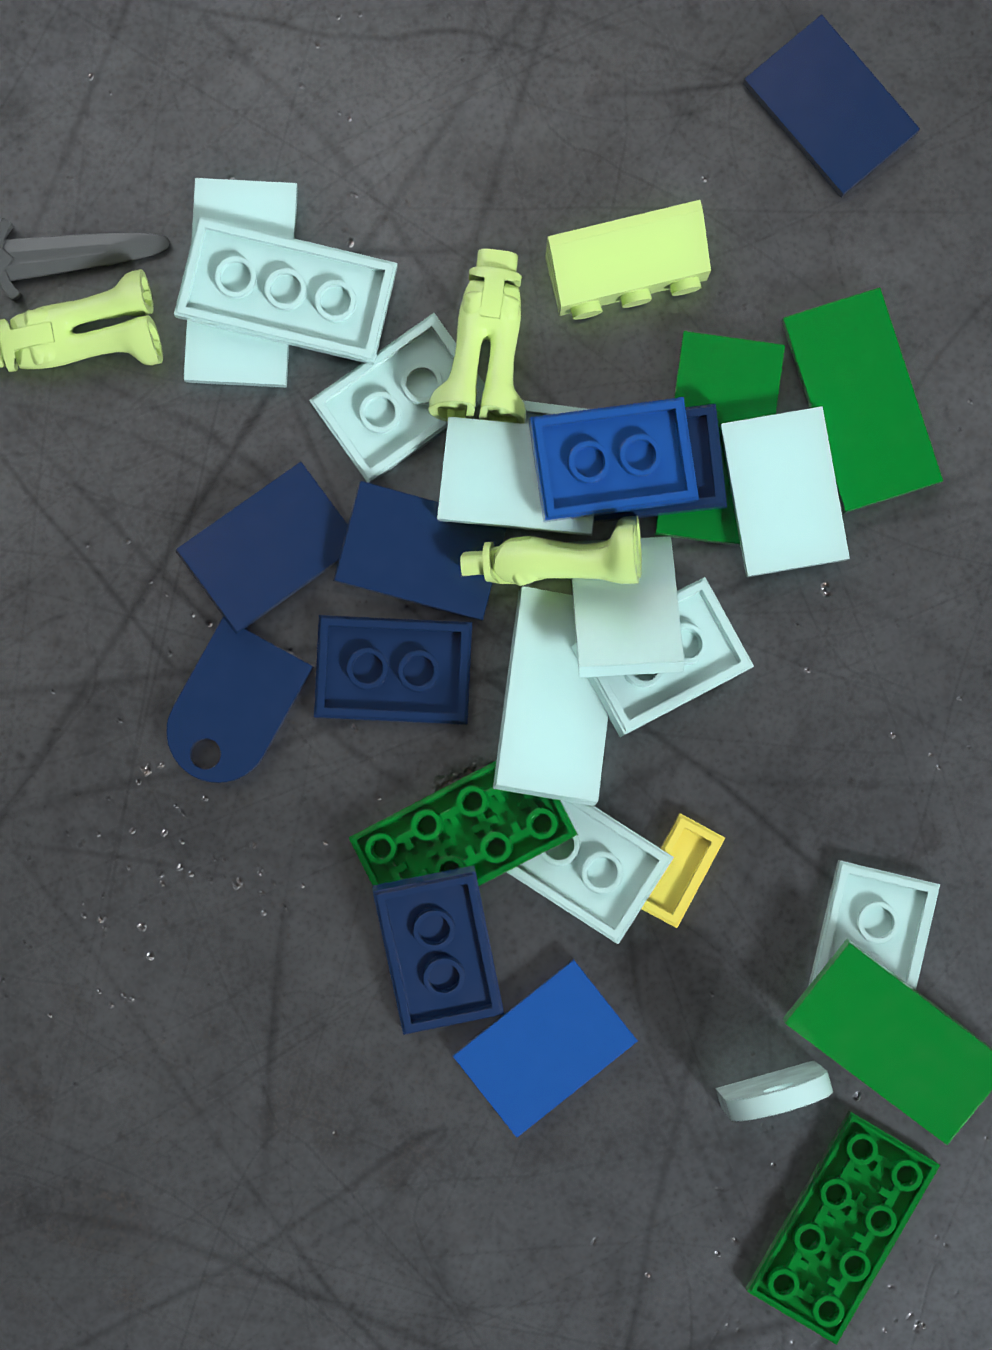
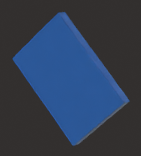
(613, 459)
(545, 1048)

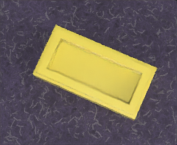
(693, 854)

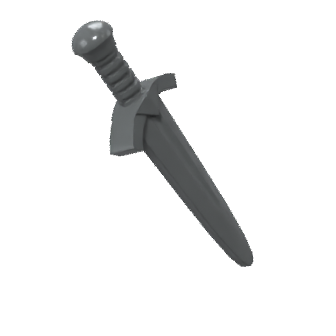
(62, 254)

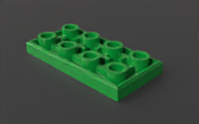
(744, 385)
(870, 409)
(463, 828)
(895, 1041)
(842, 1227)

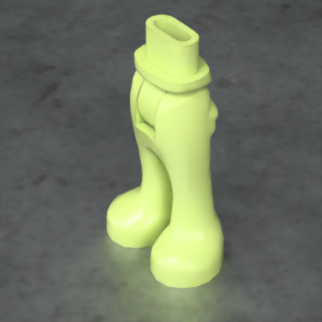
(489, 313)
(46, 335)
(535, 558)

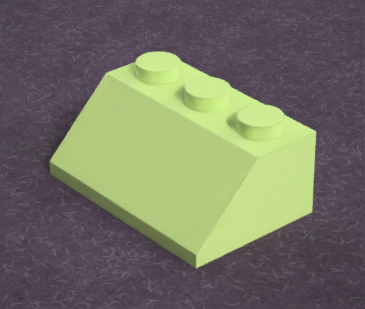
(629, 260)

